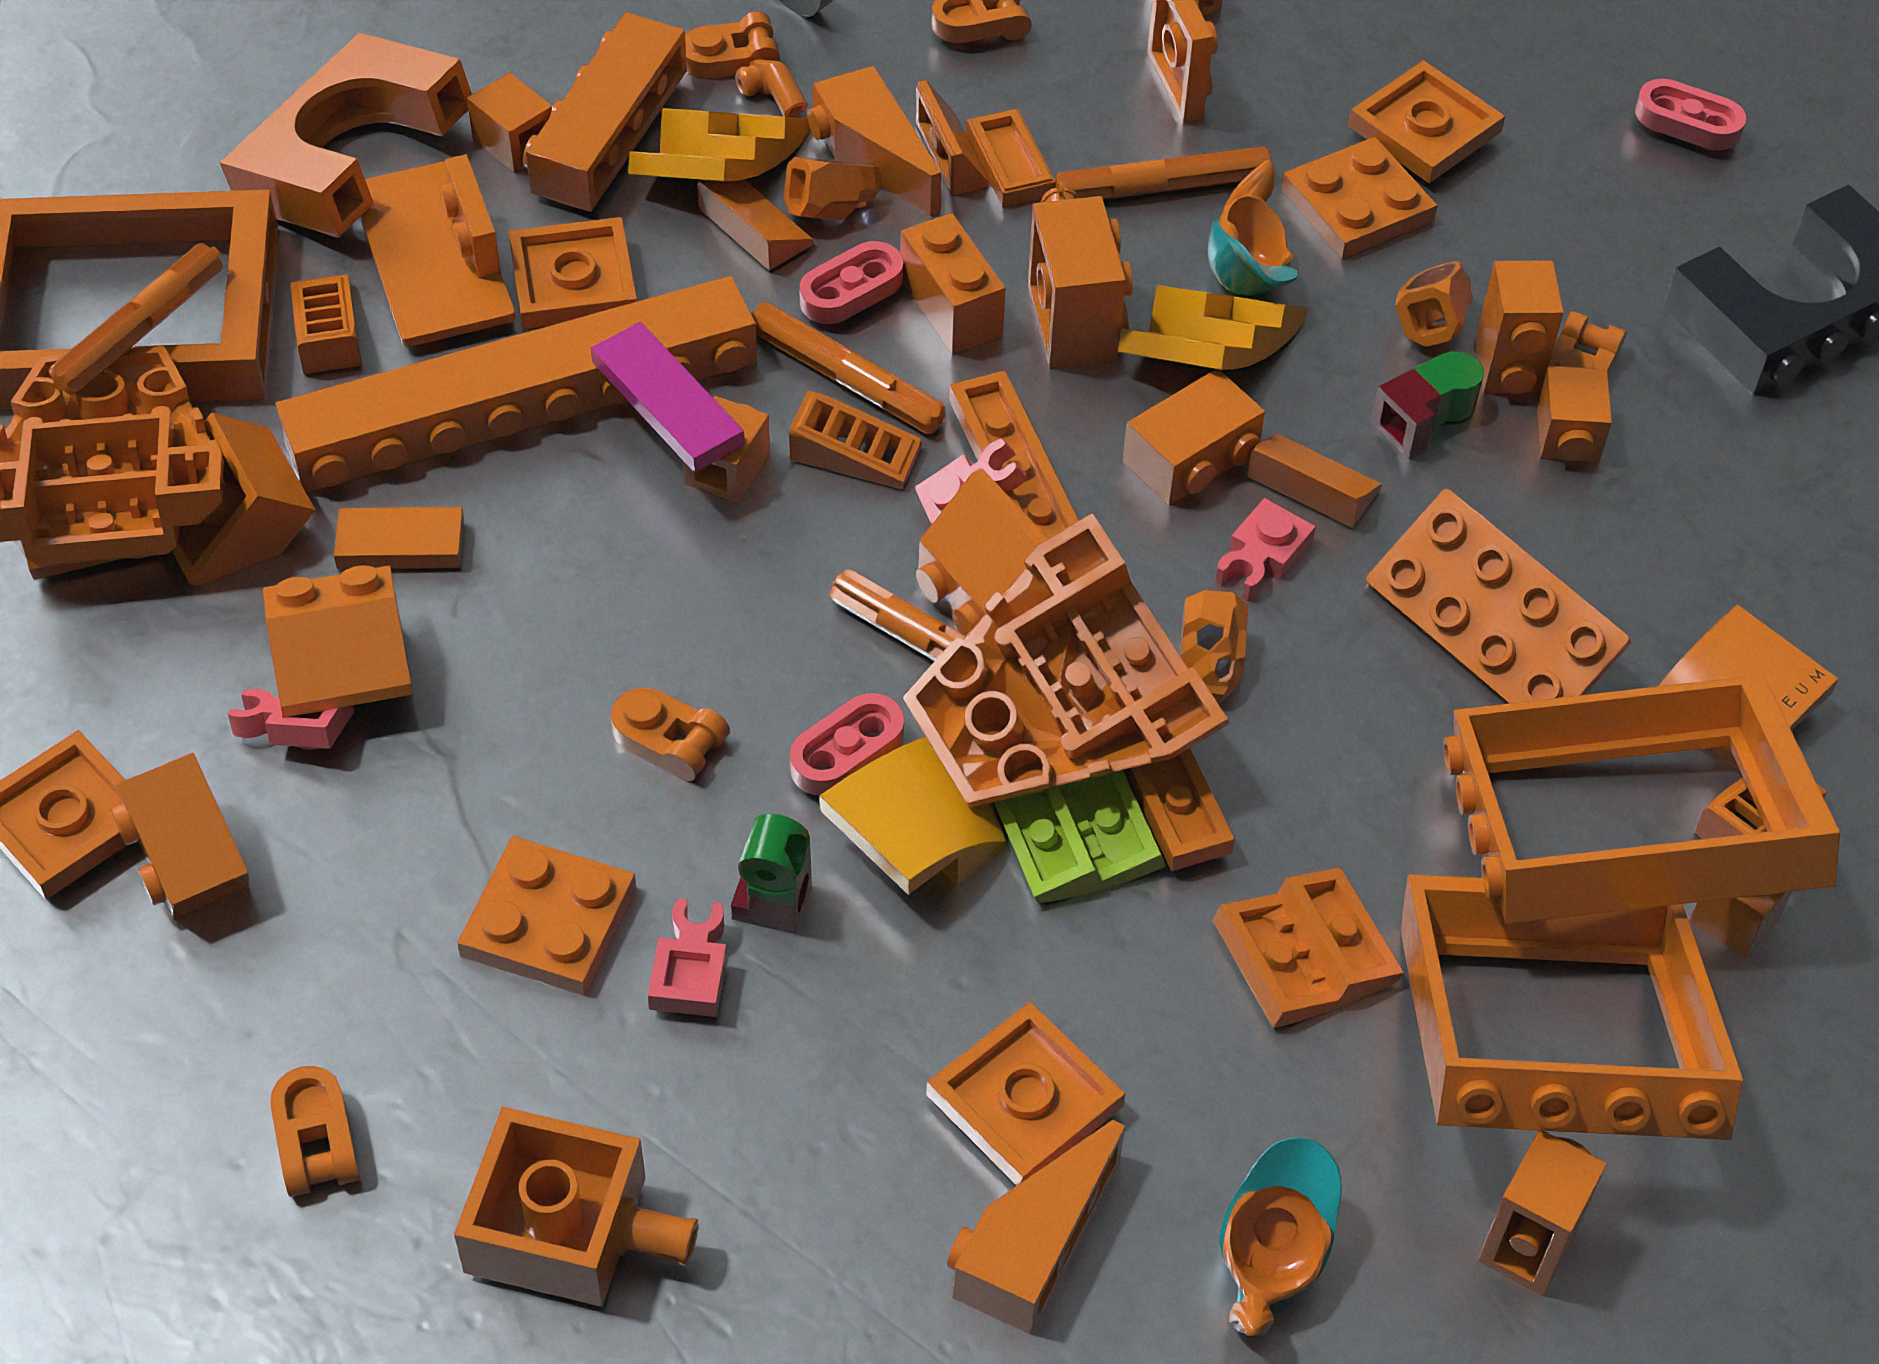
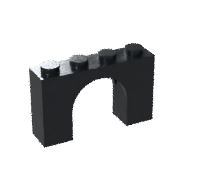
(1774, 338)

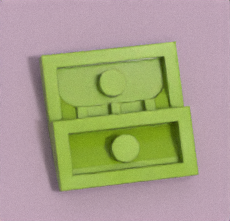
(1080, 837)

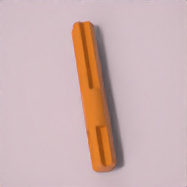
(1163, 174)
(135, 319)
(848, 368)
(892, 614)

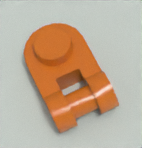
(979, 19)
(724, 48)
(1578, 331)
(648, 721)
(308, 1108)

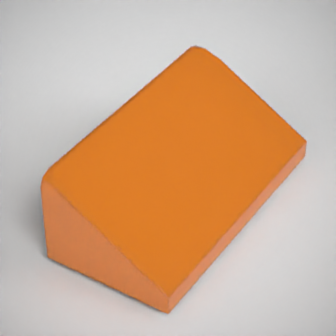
(948, 142)
(752, 221)
(1312, 479)

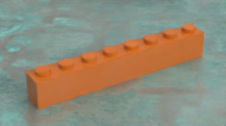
(503, 385)

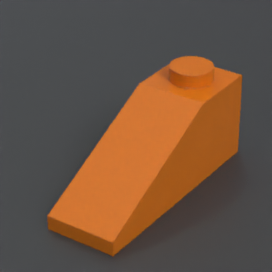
(868, 127)
(1031, 1231)

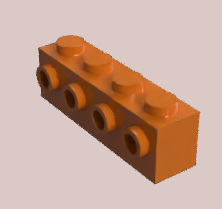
(606, 111)

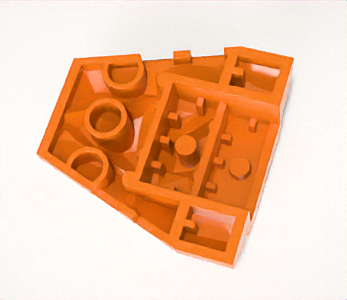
(107, 465)
(1061, 679)

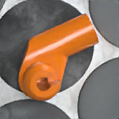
(773, 79)

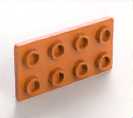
(436, 252)
(1496, 606)

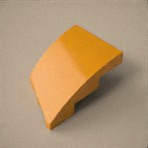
(719, 145)
(1212, 329)
(913, 818)

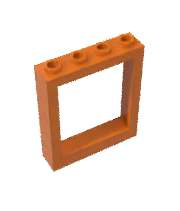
(245, 217)
(1731, 712)
(1690, 1102)

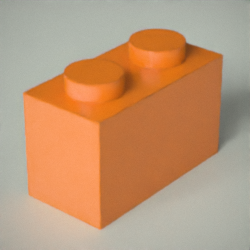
(952, 283)
(1518, 326)
(1193, 436)
(181, 836)
(1541, 1210)

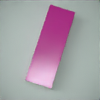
(667, 396)

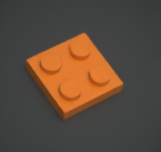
(1181, 53)
(1426, 121)
(1358, 197)
(570, 270)
(60, 814)
(547, 915)
(1025, 1093)

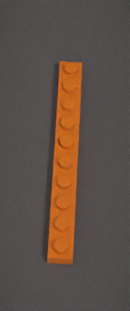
(1169, 791)

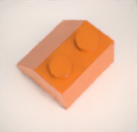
(258, 510)
(975, 549)
(336, 640)

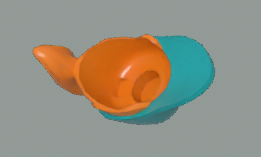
(1249, 240)
(1280, 1228)

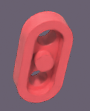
(1690, 114)
(851, 282)
(840, 741)

